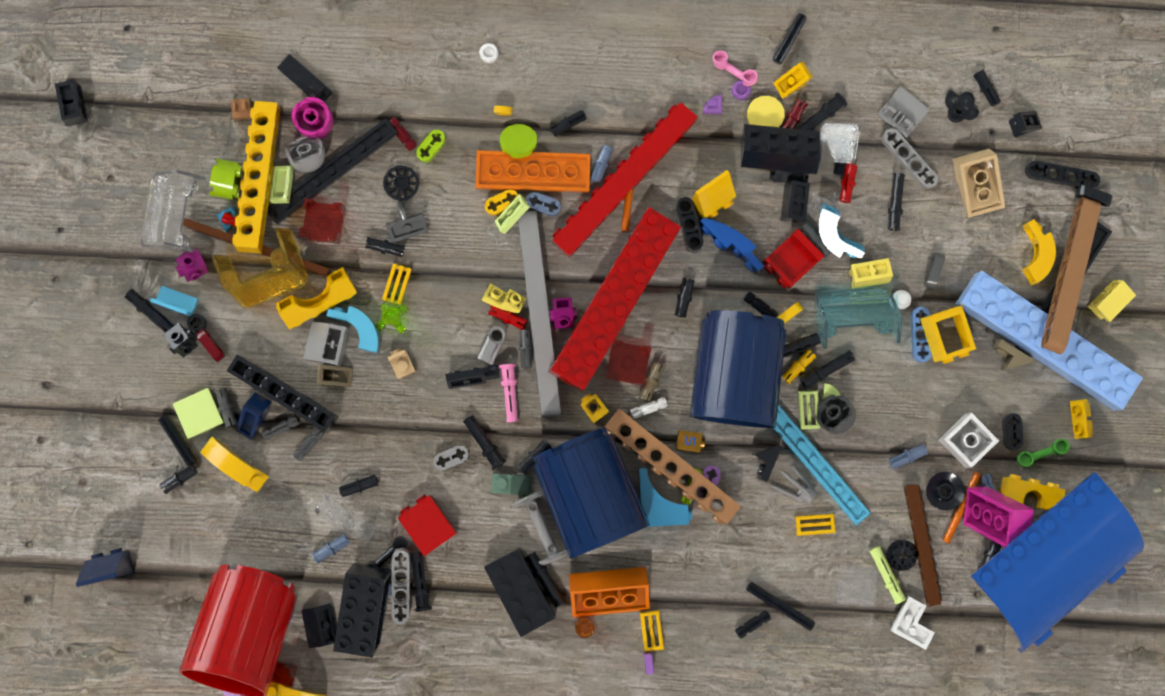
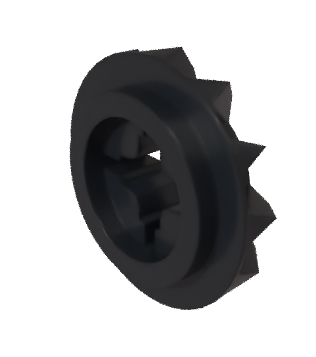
(897, 547)

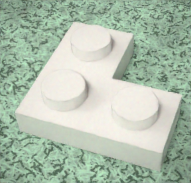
(907, 624)

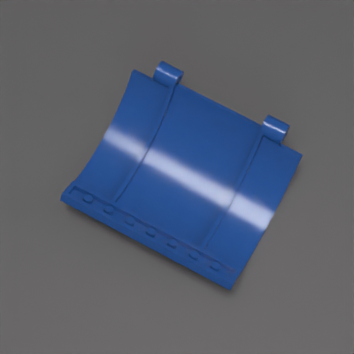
(1061, 560)

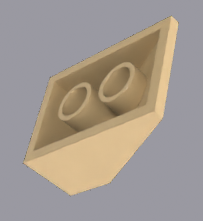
(979, 182)

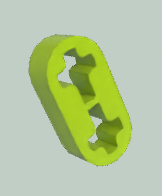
(434, 149)

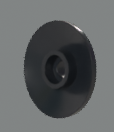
(954, 491)

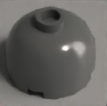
(836, 414)

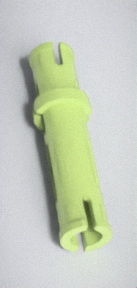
(891, 582)

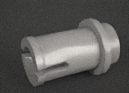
(302, 246)

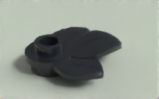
(962, 104)

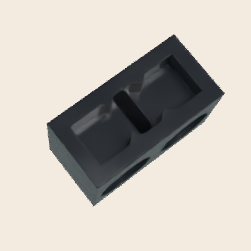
(71, 102)

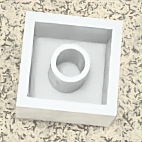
(968, 440)

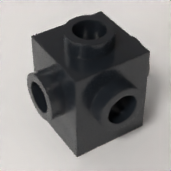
(180, 340)

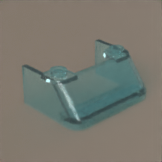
(857, 308)

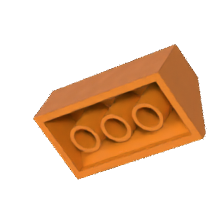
(609, 591)

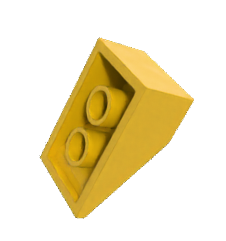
(714, 196)

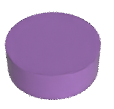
(740, 91)

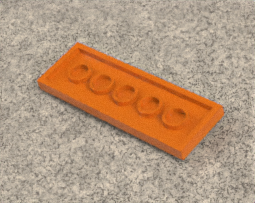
(533, 173)

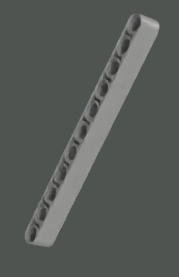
(539, 314)

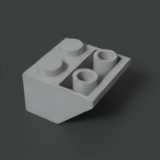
(326, 343)

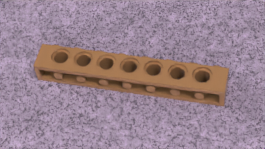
(622, 420)

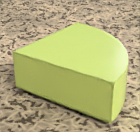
(829, 390)

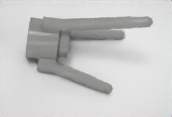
(804, 492)

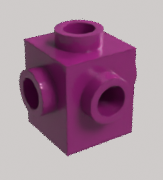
(191, 265)
(563, 313)

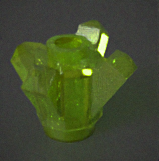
(391, 317)

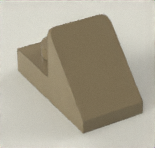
(1015, 356)

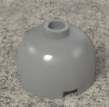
(306, 154)

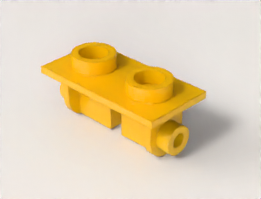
(1081, 426)

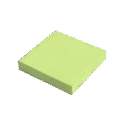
(198, 413)

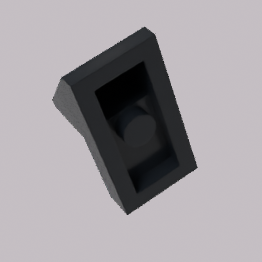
(1024, 123)
(770, 457)

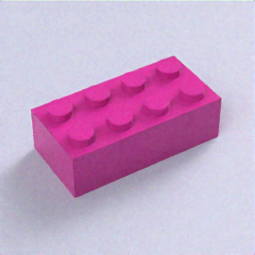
(996, 515)

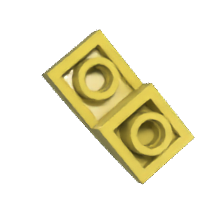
(507, 301)

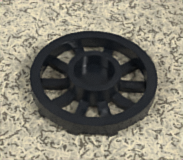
(401, 183)

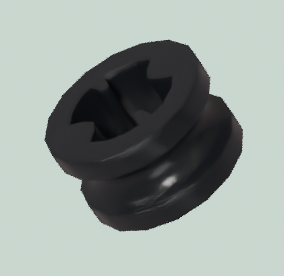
(192, 319)

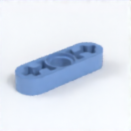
(915, 349)

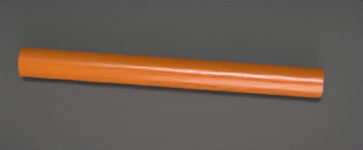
(960, 510)

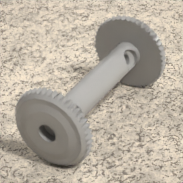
(541, 528)

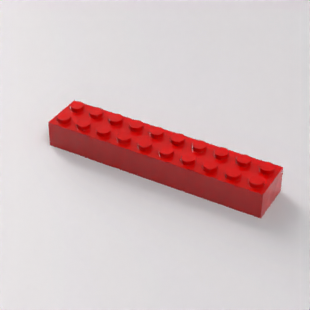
(614, 299)

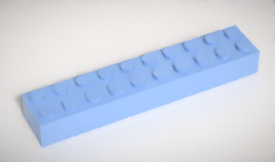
(1024, 327)

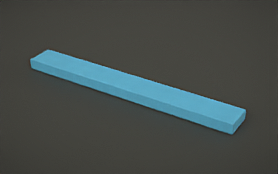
(820, 468)

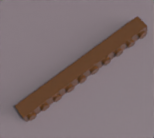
(921, 541)

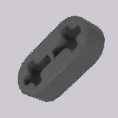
(934, 270)

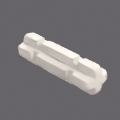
(649, 408)

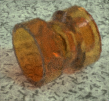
(584, 630)

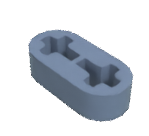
(544, 200)

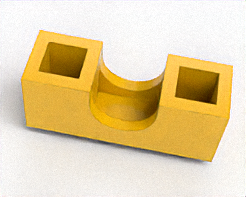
(1046, 495)

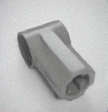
(491, 347)

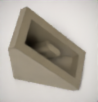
(334, 376)

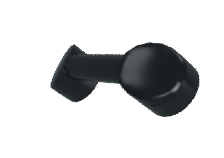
(399, 542)

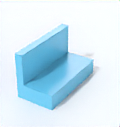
(176, 301)

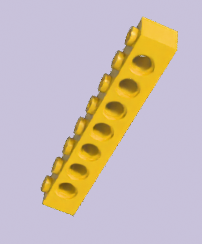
(254, 241)

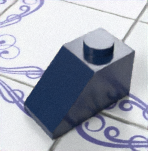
(253, 415)

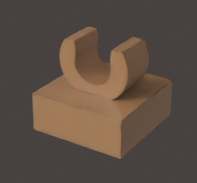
(241, 108)

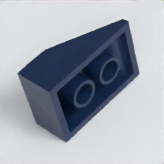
(105, 567)

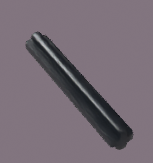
(780, 606)

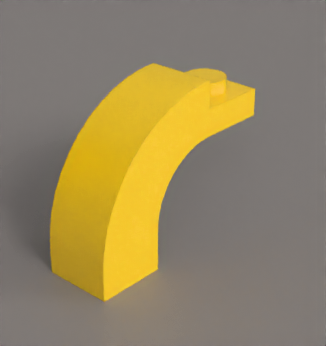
(232, 465)

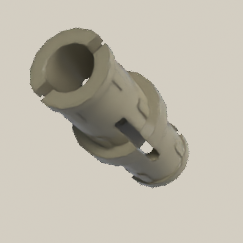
(651, 381)

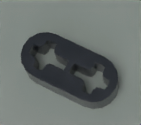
(1093, 194)
(1017, 431)

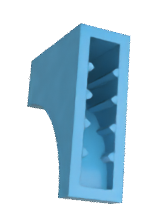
(658, 509)

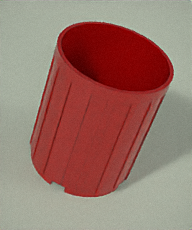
(239, 631)

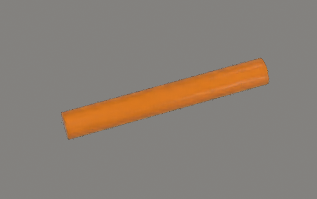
(626, 211)

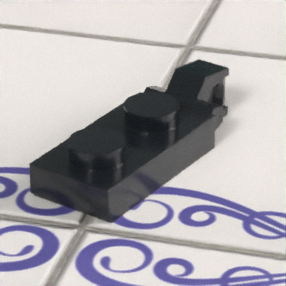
(472, 377)

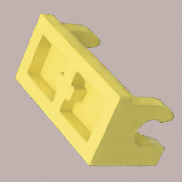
(871, 273)
(1112, 300)

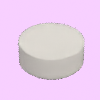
(488, 53)

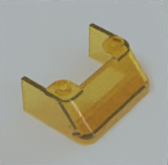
(284, 276)

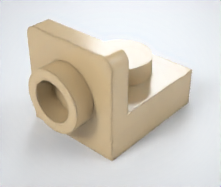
(401, 363)

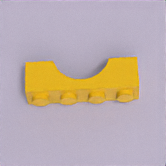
(296, 310)

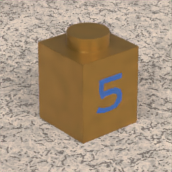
(690, 441)

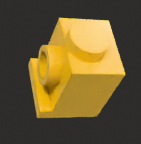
(599, 412)

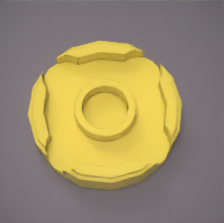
(765, 112)

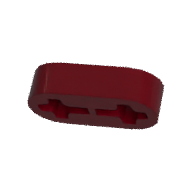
(210, 345)

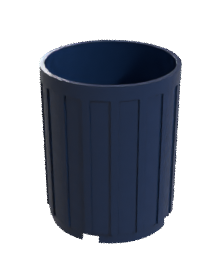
(739, 369)
(589, 492)

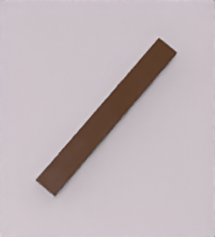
(221, 235)

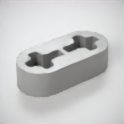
(449, 453)

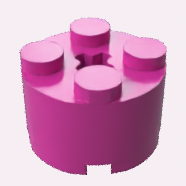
(306, 110)

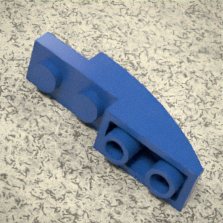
(728, 237)

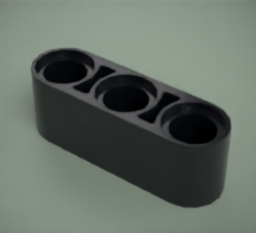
(690, 215)

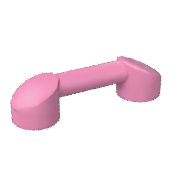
(720, 61)

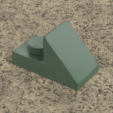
(511, 484)

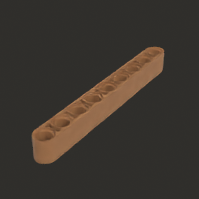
(1071, 276)

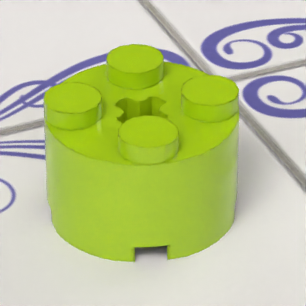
(225, 179)

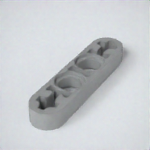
(912, 156)
(401, 586)

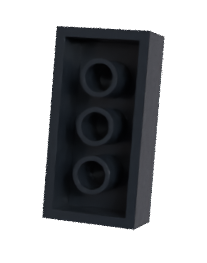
(780, 149)
(519, 592)

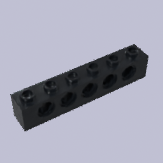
(282, 393)

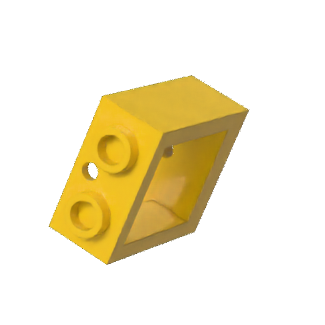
(934, 339)

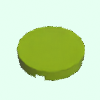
(518, 140)

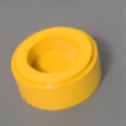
(503, 110)

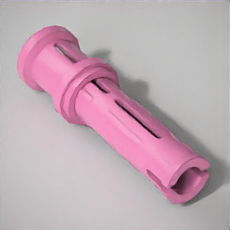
(511, 416)

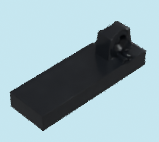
(304, 79)

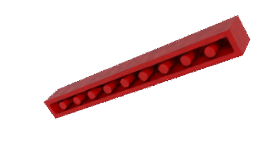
(626, 178)

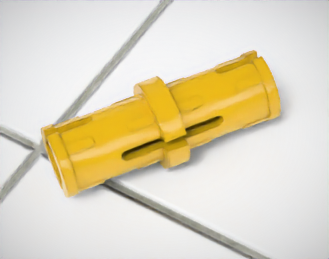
(798, 366)

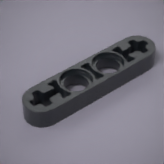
(1062, 174)

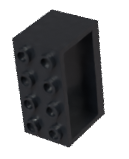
(362, 610)

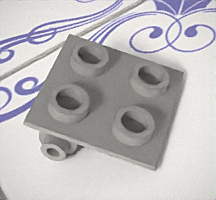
(903, 112)

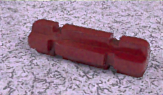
(403, 135)

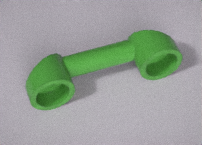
(1058, 447)

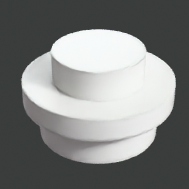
(902, 299)

